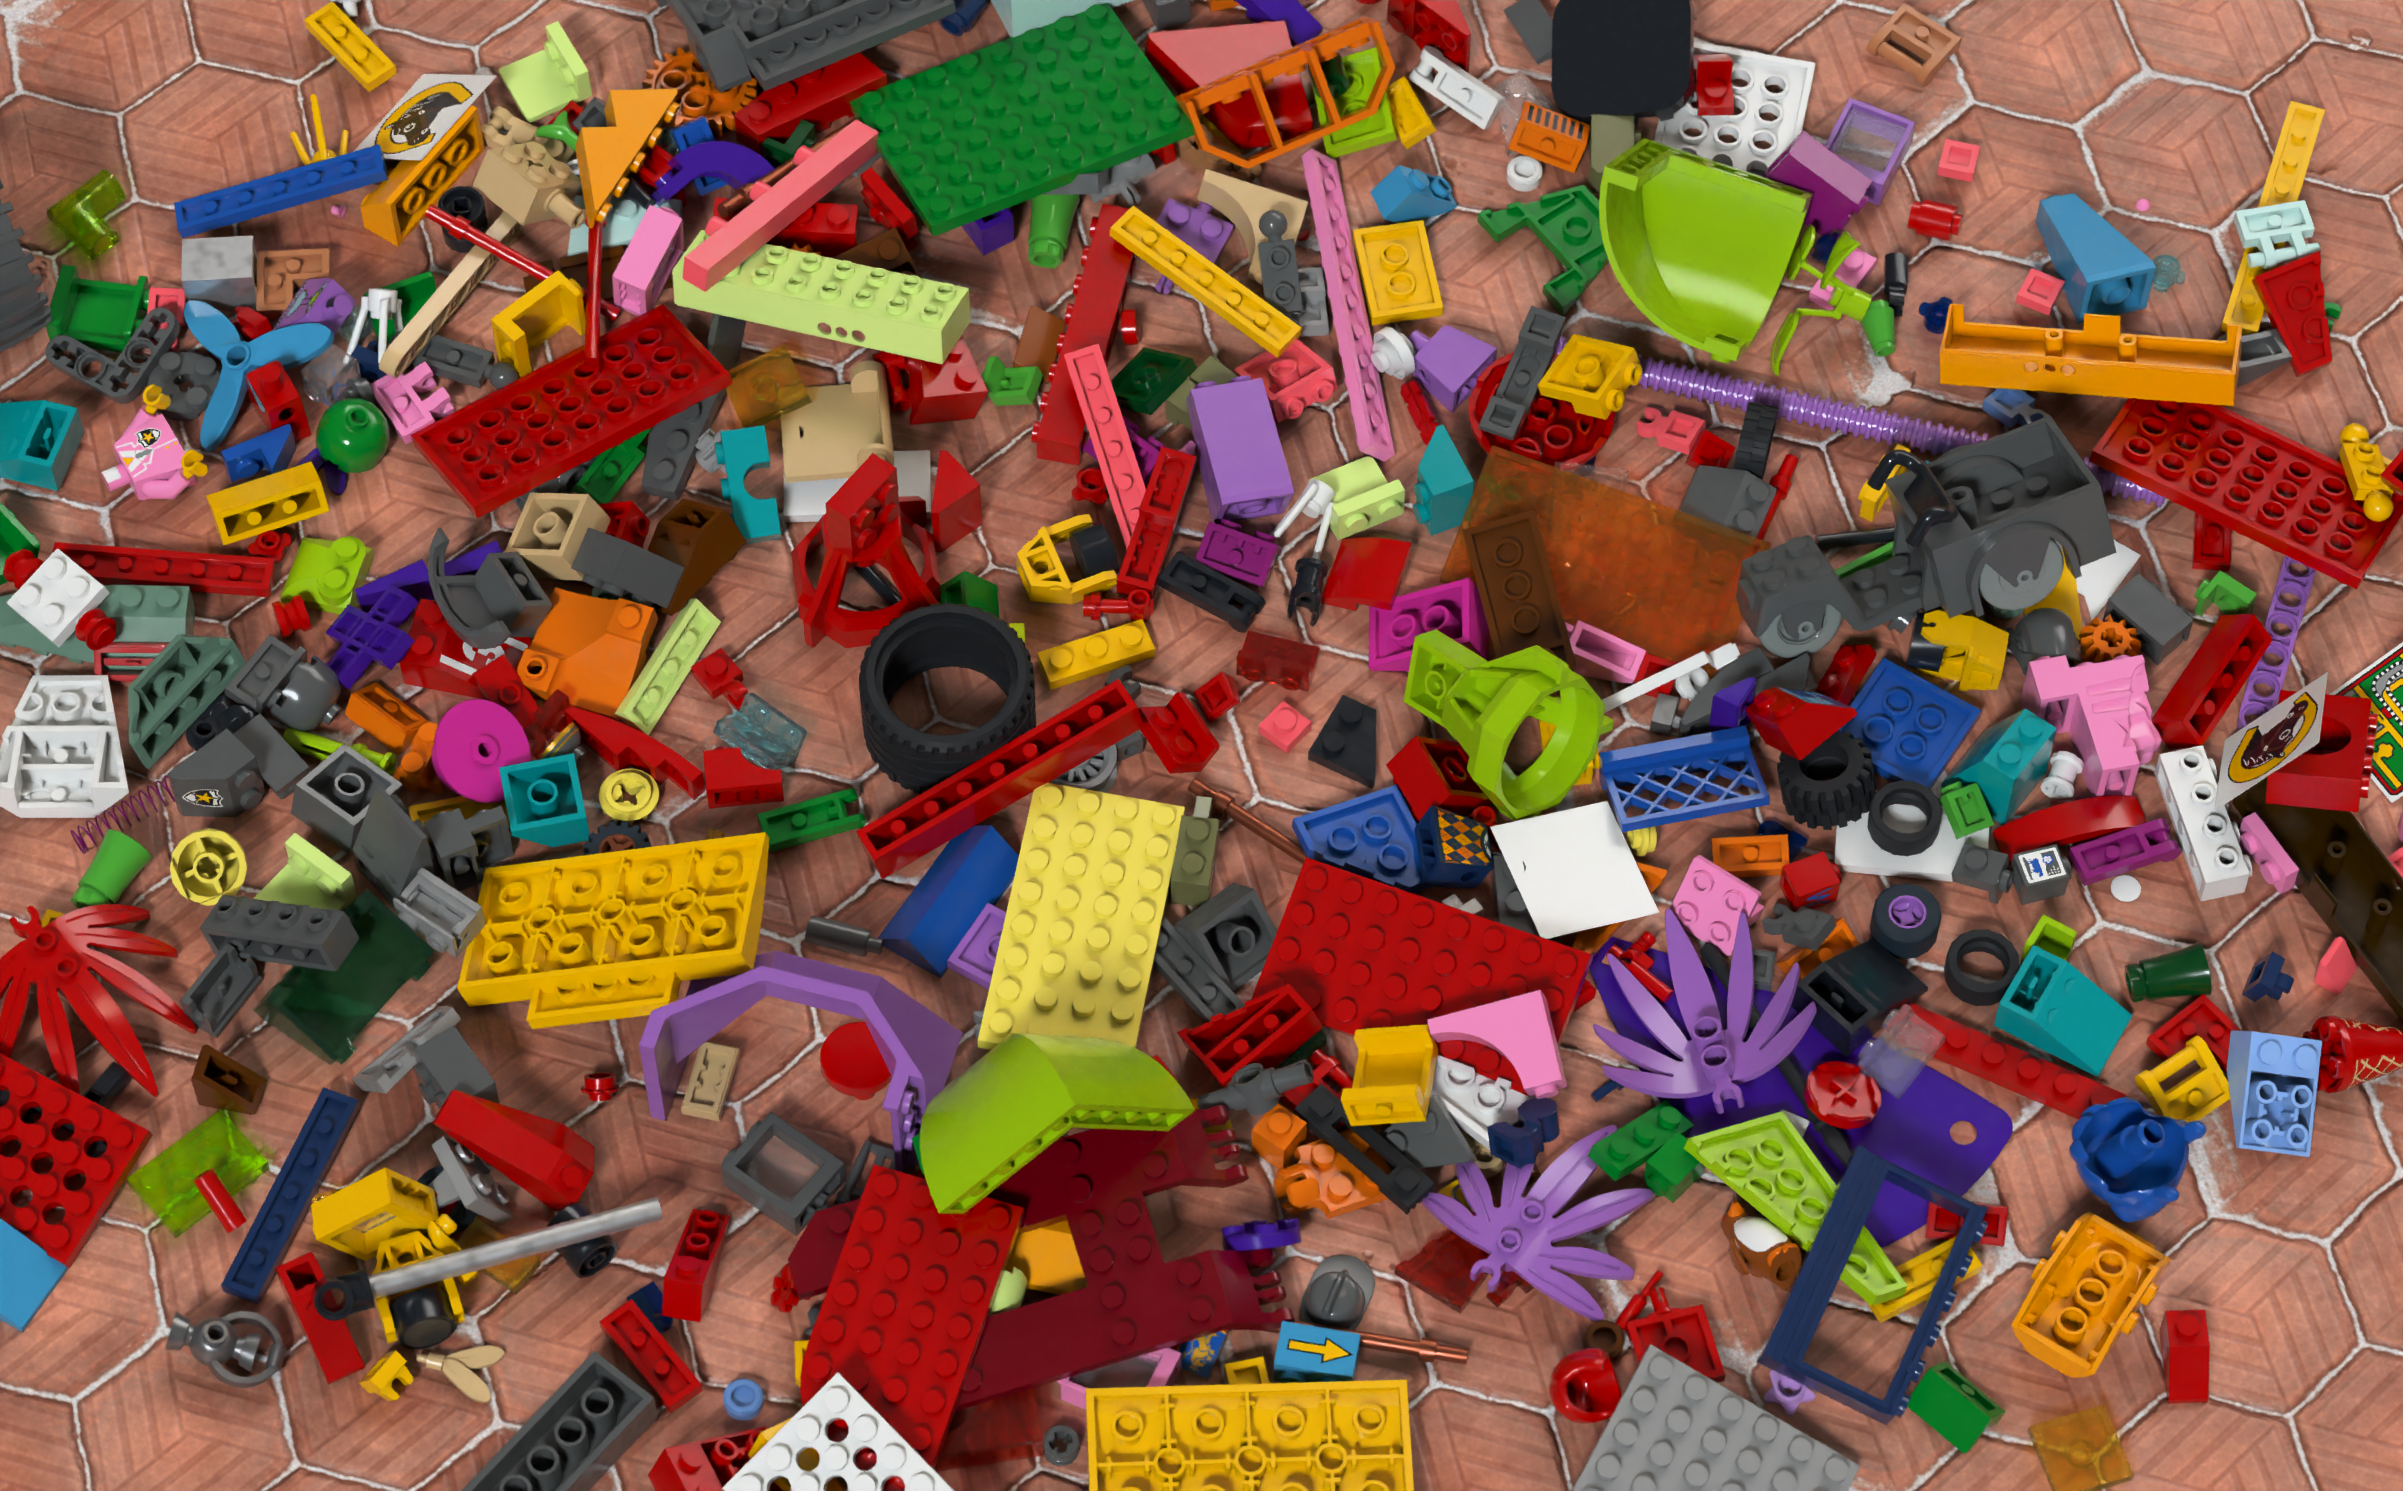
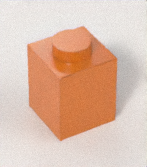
(1278, 1136)

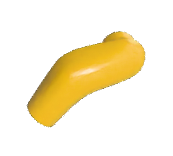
(439, 1234)

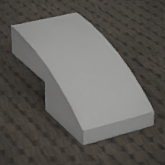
(1314, 315)

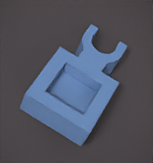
(2012, 407)

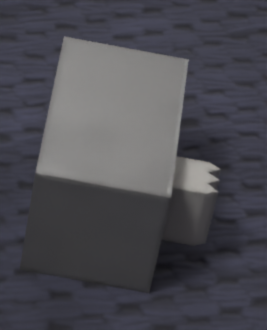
(1664, 715)

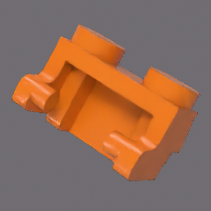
(417, 765)

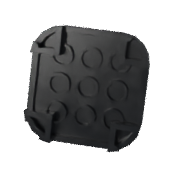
(1622, 57)

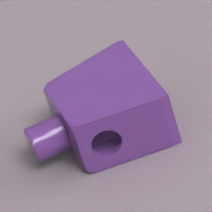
(1450, 364)

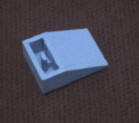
(2273, 1091)

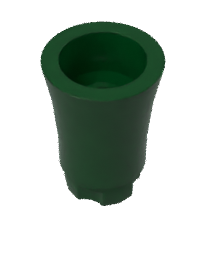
(2169, 975)

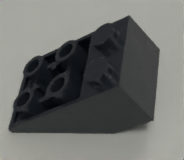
(1856, 994)

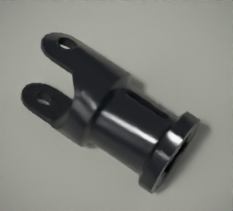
(1307, 589)

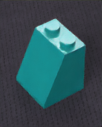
(2007, 762)

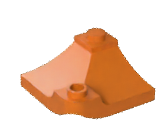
(588, 650)

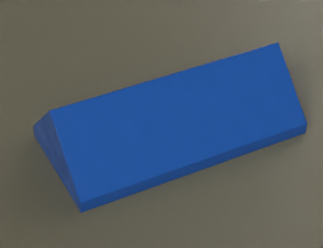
(950, 897)

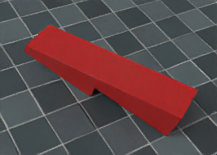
(1156, 522)

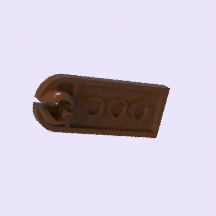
(1518, 587)

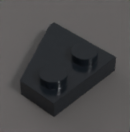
(1348, 742)

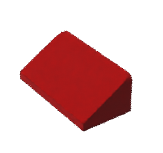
(1946, 1225)

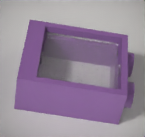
(1872, 144)

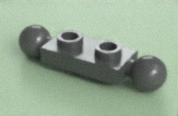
(1279, 266)
(464, 363)

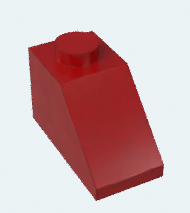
(2185, 1355)

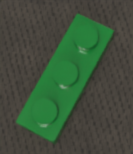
(1638, 1140)

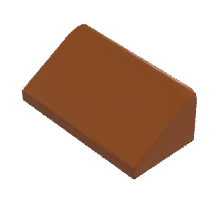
(1039, 341)

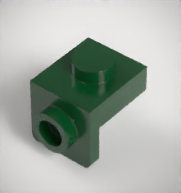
(779, 153)

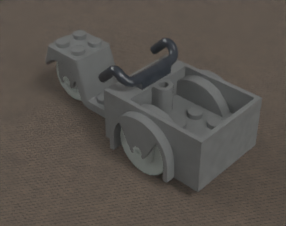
(1962, 527)

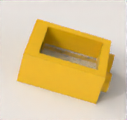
(373, 1211)

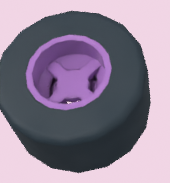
(1905, 920)

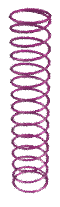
(80, 839)

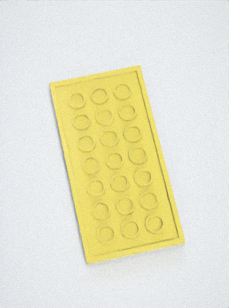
(1082, 917)

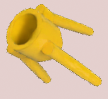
(323, 152)

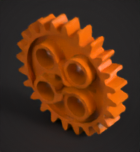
(697, 92)

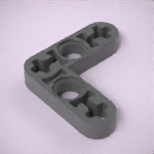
(116, 371)

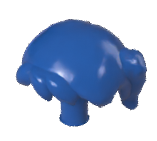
(2132, 1156)

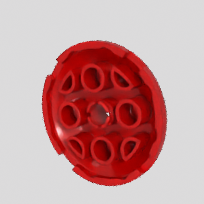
(1560, 438)

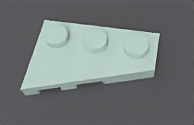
(620, 226)

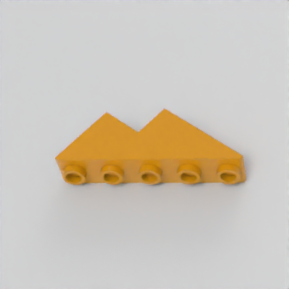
(614, 151)

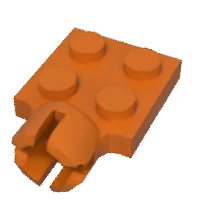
(1328, 1179)

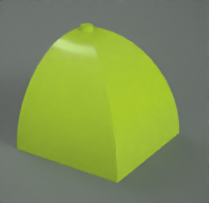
(1698, 243)
(1029, 1097)

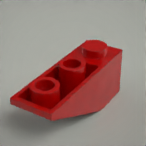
(694, 1265)
(327, 1338)

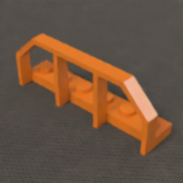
(1291, 62)

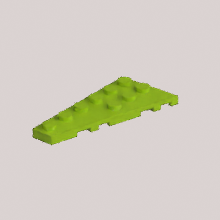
(1788, 1185)

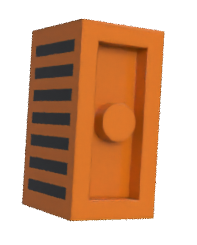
(1549, 137)

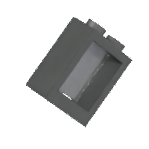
(782, 1173)

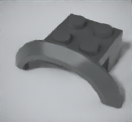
(493, 603)

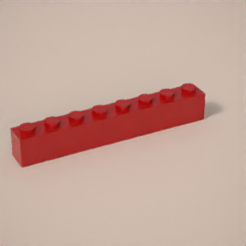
(1090, 321)
(1000, 779)

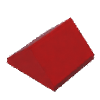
(955, 503)

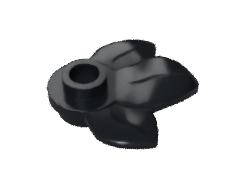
(216, 719)

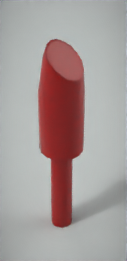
(1637, 1302)

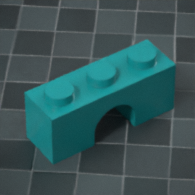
(742, 453)

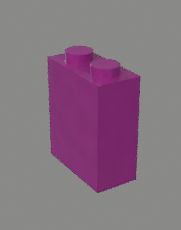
(1834, 182)

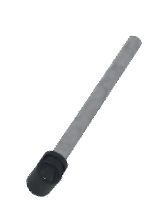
(361, 1289)

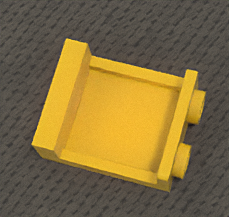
(537, 318)
(1391, 1076)

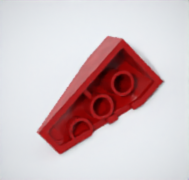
(526, 1148)

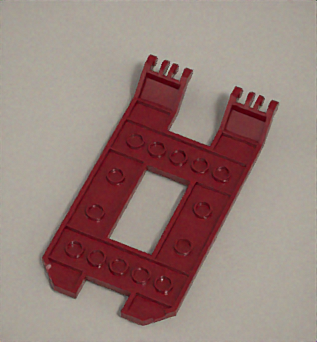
(1130, 1295)

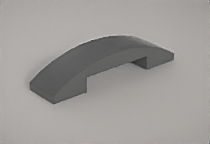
(1525, 370)

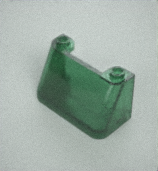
(330, 1007)

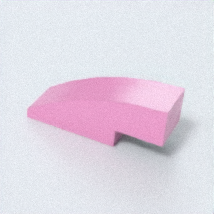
(1603, 655)

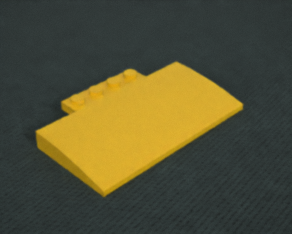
(616, 928)
(1250, 1437)

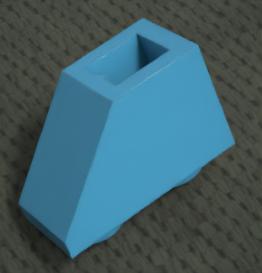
(1412, 195)

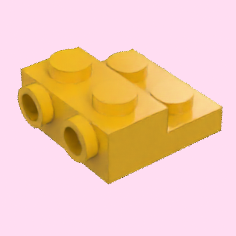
(1592, 375)

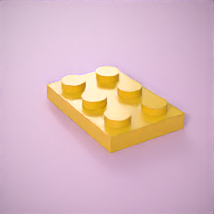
(1397, 272)

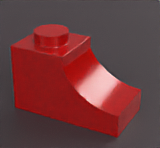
(737, 782)

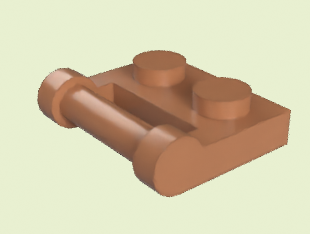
(1918, 35)

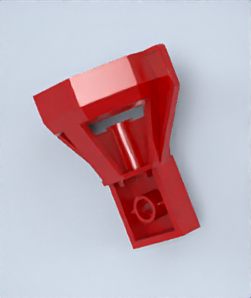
(862, 529)

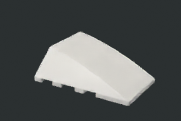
(62, 750)

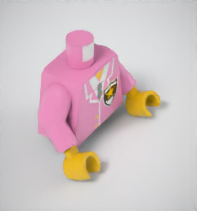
(152, 456)

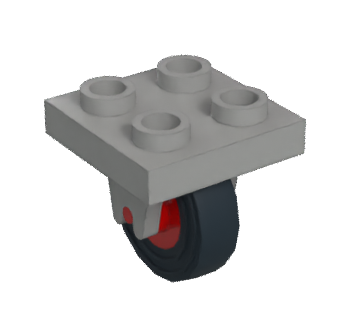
(465, 1186)

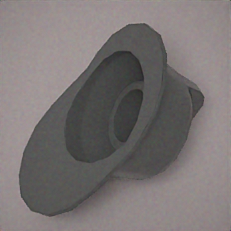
(1338, 1292)

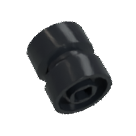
(468, 204)
(587, 1256)

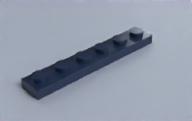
(290, 1196)

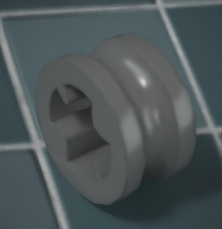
(1068, 1435)

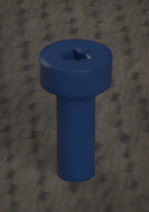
(1606, 1089)

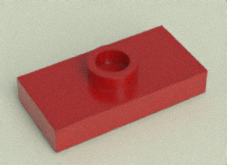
(504, 687)

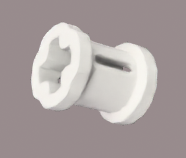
(2062, 775)

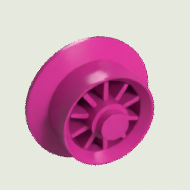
(472, 746)

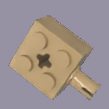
(530, 184)

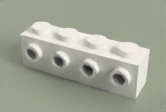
(2205, 835)

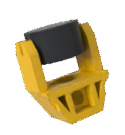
(1043, 571)
(1958, 649)
(424, 1313)

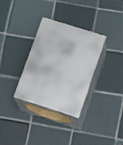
(220, 271)

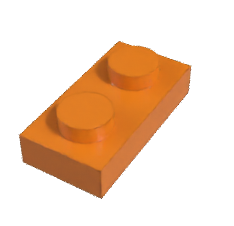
(1751, 855)

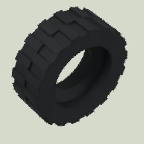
(1756, 438)

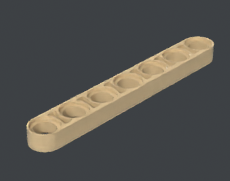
(446, 299)

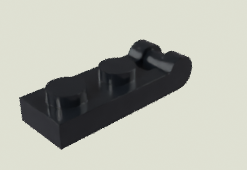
(1211, 591)

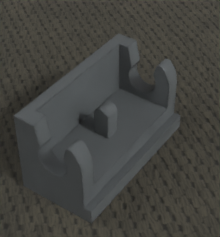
(275, 757)
(221, 991)

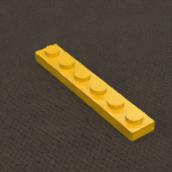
(1205, 281)

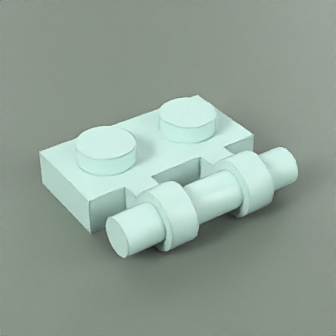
(2274, 225)

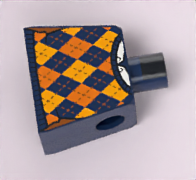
(1453, 850)

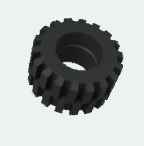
(1832, 800)

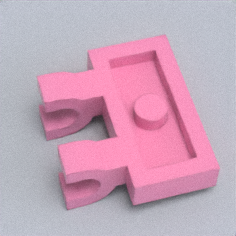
(402, 405)

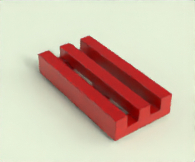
(125, 647)

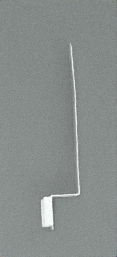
(1717, 658)

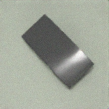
(1533, 27)

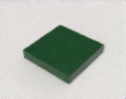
(1150, 379)

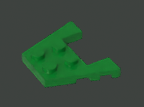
(1568, 228)

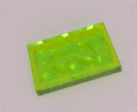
(168, 1182)

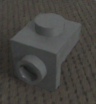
(1983, 870)

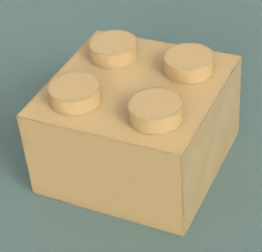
(552, 532)

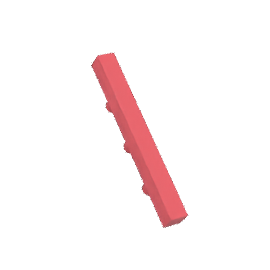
(778, 204)

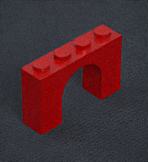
(2335, 778)

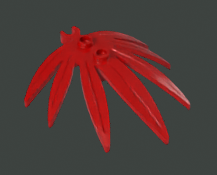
(60, 962)

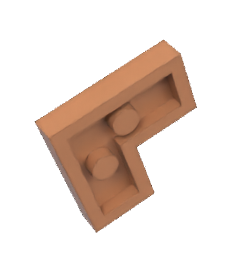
(283, 272)

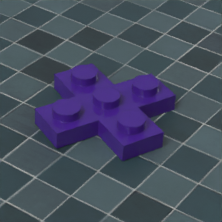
(371, 635)

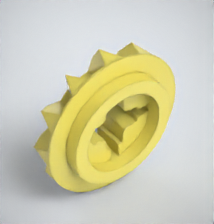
(633, 782)

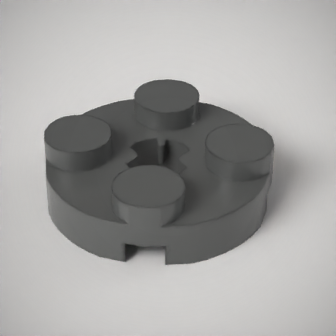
(180, 368)

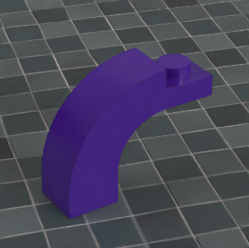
(713, 159)

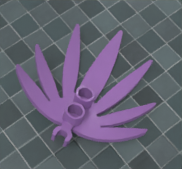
(1714, 1057)
(1523, 1228)

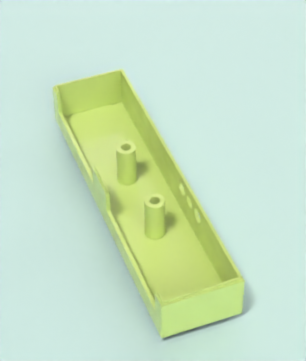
(806, 289)

